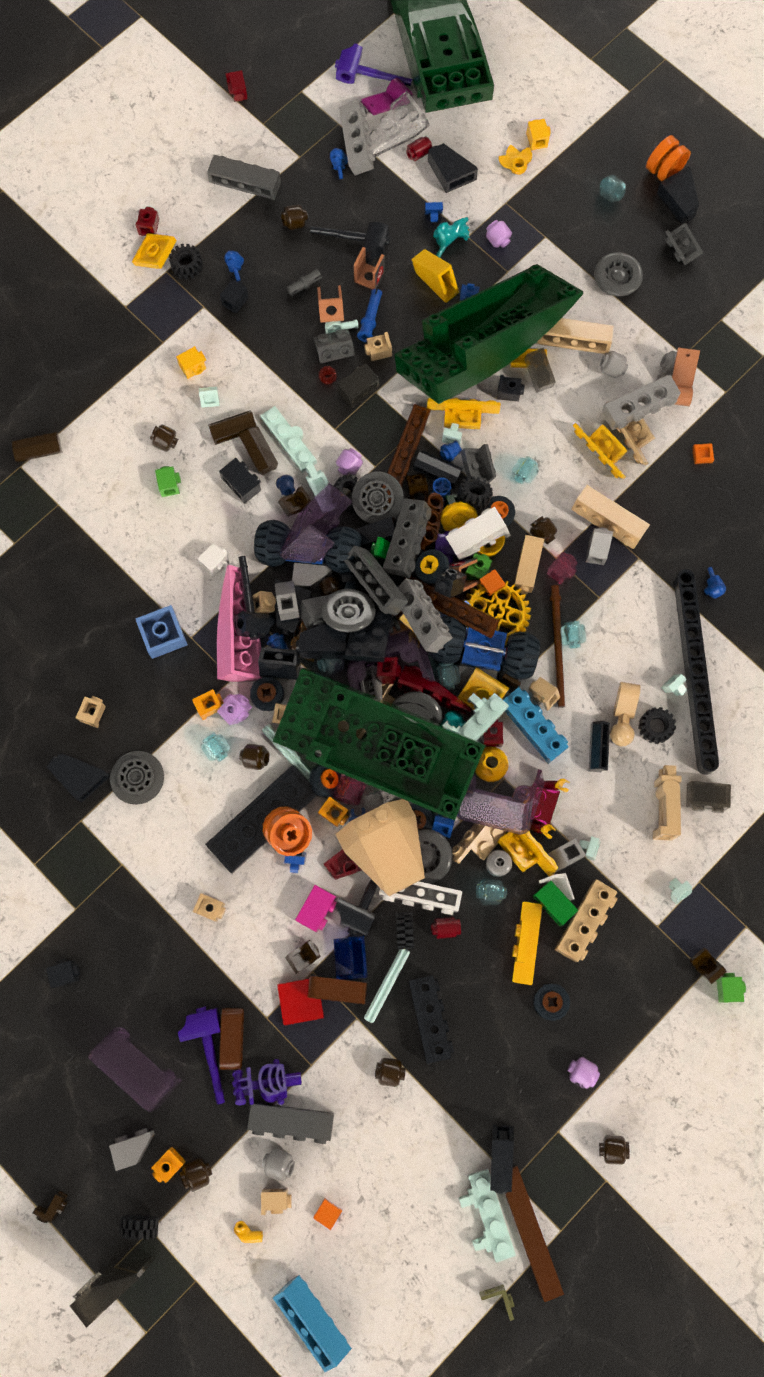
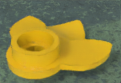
(516, 158)

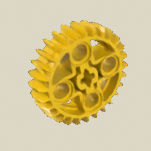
(502, 606)

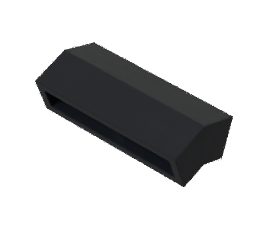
(437, 468)
(599, 746)

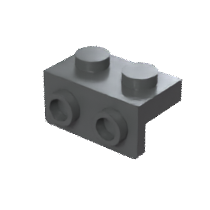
(684, 244)
(334, 345)
(478, 463)

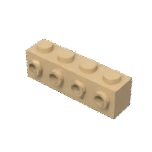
(579, 336)
(608, 514)
(586, 921)

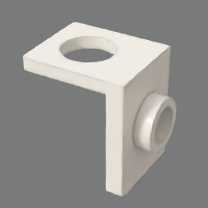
(562, 883)

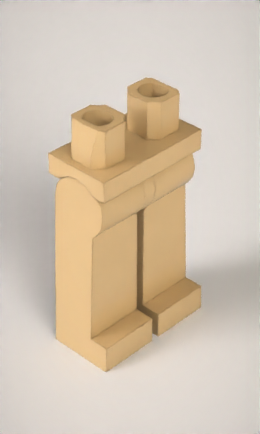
(669, 804)

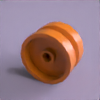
(668, 158)
(287, 831)

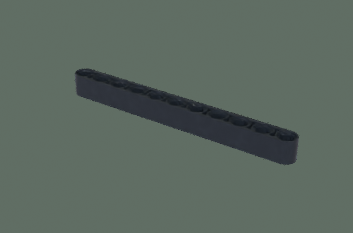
(693, 679)

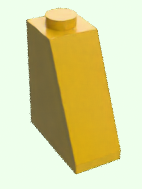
(436, 274)

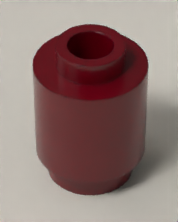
(418, 148)
(446, 927)

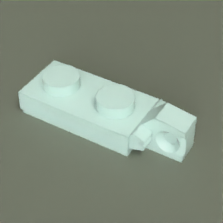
(316, 479)

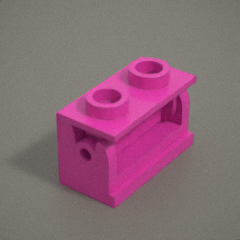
(316, 909)

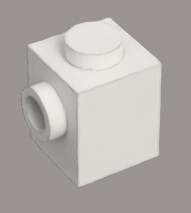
(214, 559)

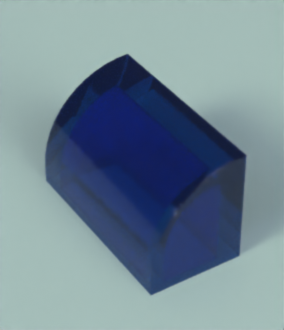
(350, 958)

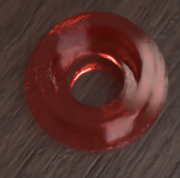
(327, 370)

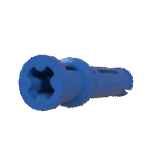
(368, 322)

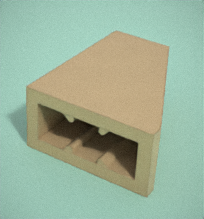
(528, 564)

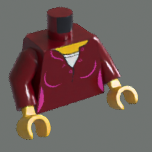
(546, 806)

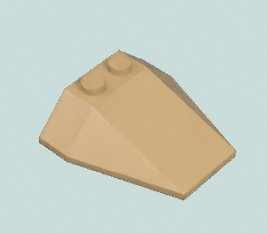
(386, 845)

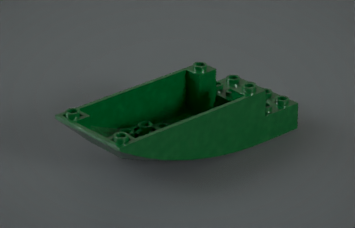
(438, 78)
(485, 332)
(401, 749)

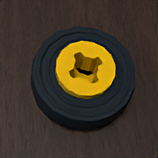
(434, 558)

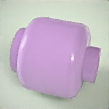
(498, 234)
(349, 462)
(583, 1073)

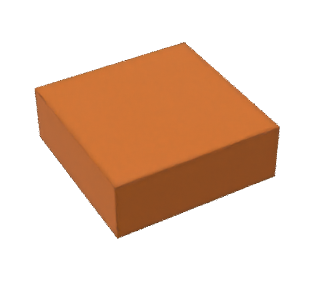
(703, 453)
(492, 582)
(327, 1214)

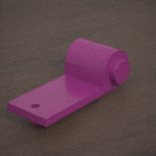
(381, 102)

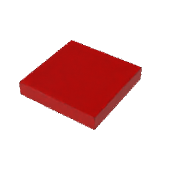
(296, 1005)

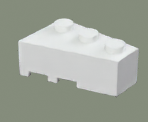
(477, 533)

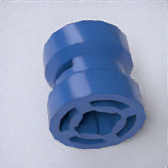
(442, 485)

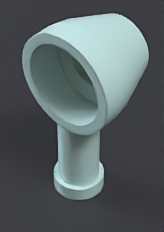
(331, 327)

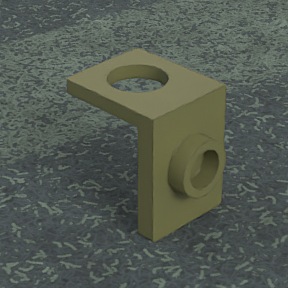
(495, 1291)

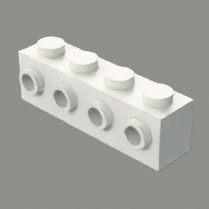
(428, 896)

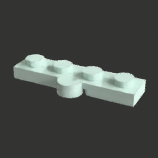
(289, 438)

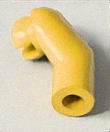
(246, 1235)

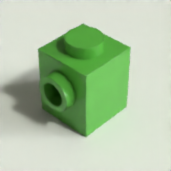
(168, 481)
(480, 568)
(730, 988)

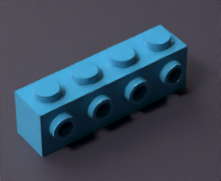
(534, 726)
(312, 1323)

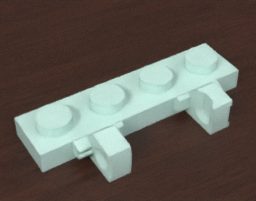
(485, 715)
(496, 1234)

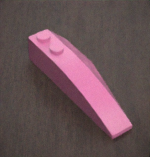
(235, 654)

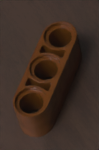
(432, 527)
(337, 990)
(231, 1038)

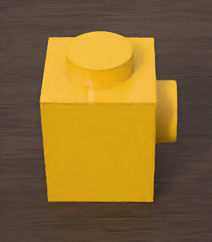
(538, 134)
(191, 362)

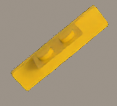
(464, 412)
(606, 446)
(527, 851)
(527, 941)

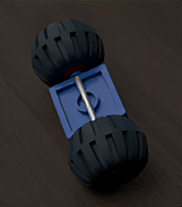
(273, 533)
(485, 652)

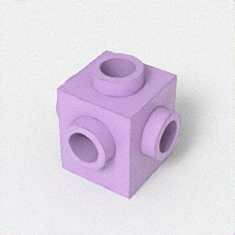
(235, 709)

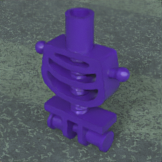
(245, 1086)

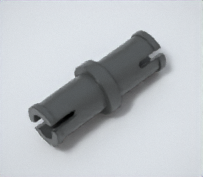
(304, 282)

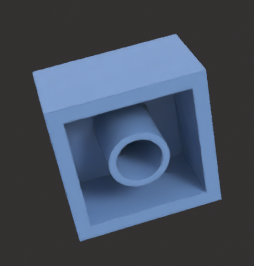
(161, 631)

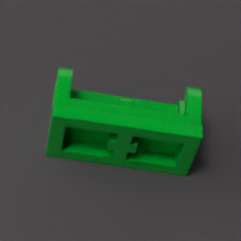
(555, 903)

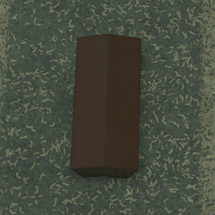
(231, 427)
(36, 447)
(259, 450)

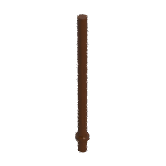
(555, 599)

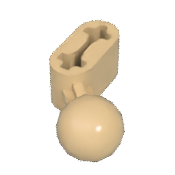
(625, 709)

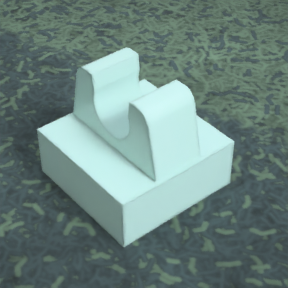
(209, 397)
(452, 434)
(675, 685)
(591, 848)
(679, 890)

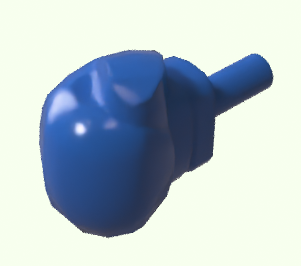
(338, 160)
(234, 262)
(715, 585)

